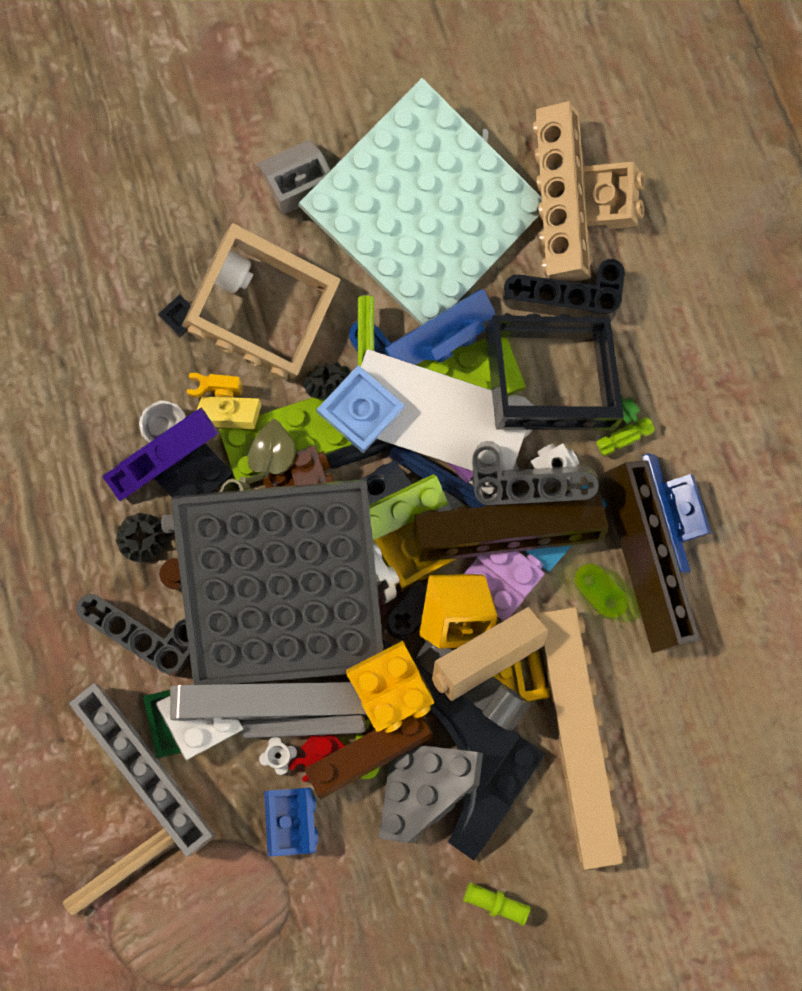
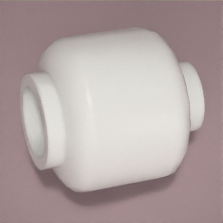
(234, 273)

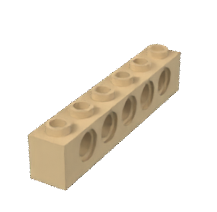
(574, 263)

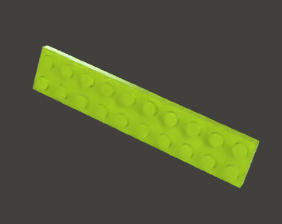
(310, 429)

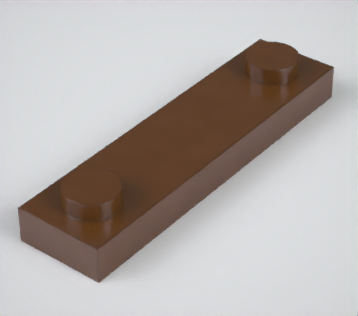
(366, 755)

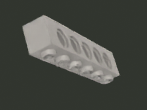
(142, 770)

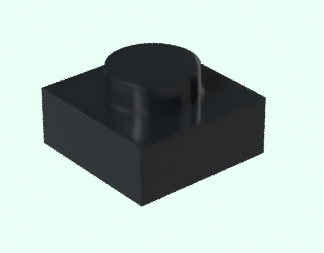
(175, 314)

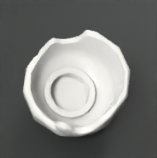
(159, 418)

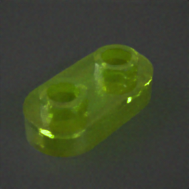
(603, 589)

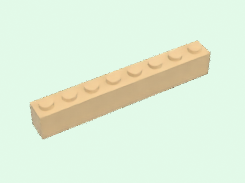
(579, 740)

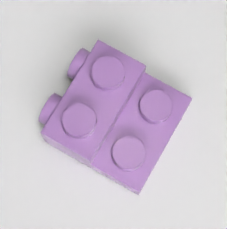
(508, 578)

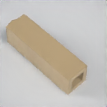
(489, 654)

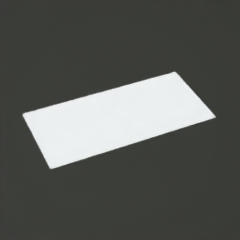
(442, 414)

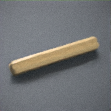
(118, 872)

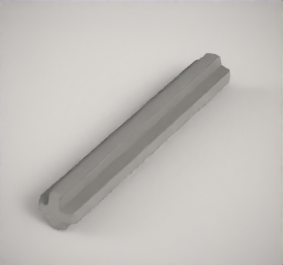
(303, 726)

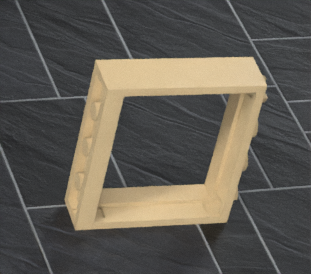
(282, 261)

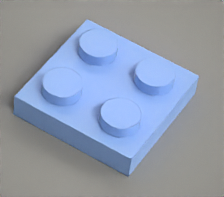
(360, 408)

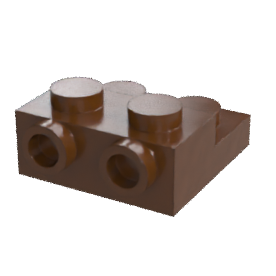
(307, 468)

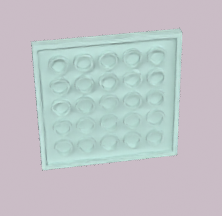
(423, 204)

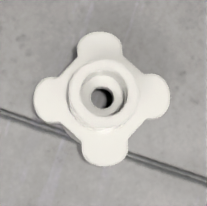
(276, 746)

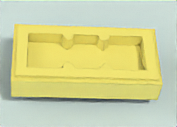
(231, 412)

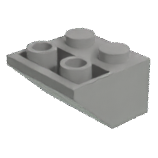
(293, 174)

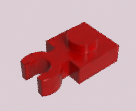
(317, 748)

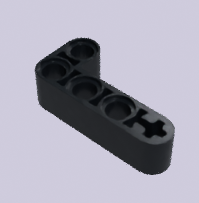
(563, 290)

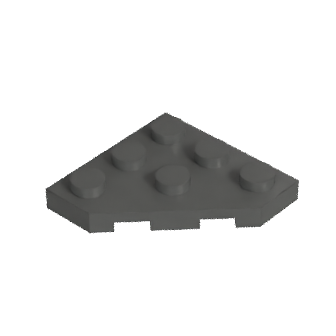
(424, 789)

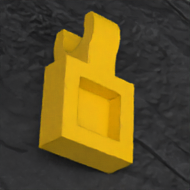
(217, 384)

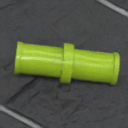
(496, 903)

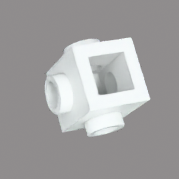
(554, 455)

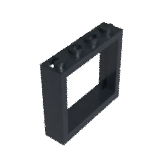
(555, 417)

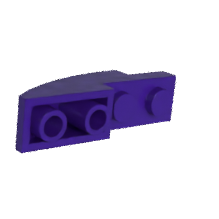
(160, 454)

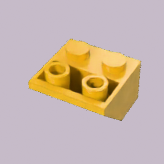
(456, 609)

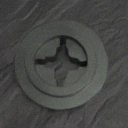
(314, 382)
(151, 546)

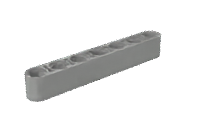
(264, 701)

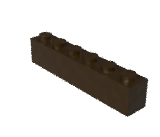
(508, 528)
(649, 556)

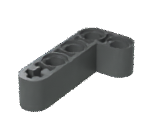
(534, 477)
(134, 632)
(492, 696)

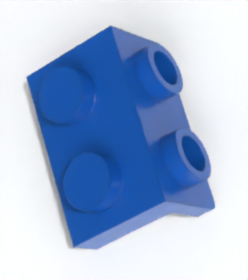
(290, 822)

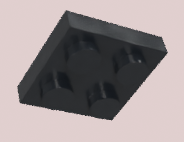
(195, 474)

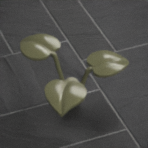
(270, 452)

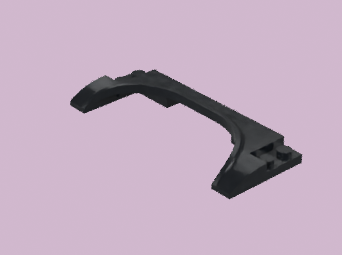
(505, 766)

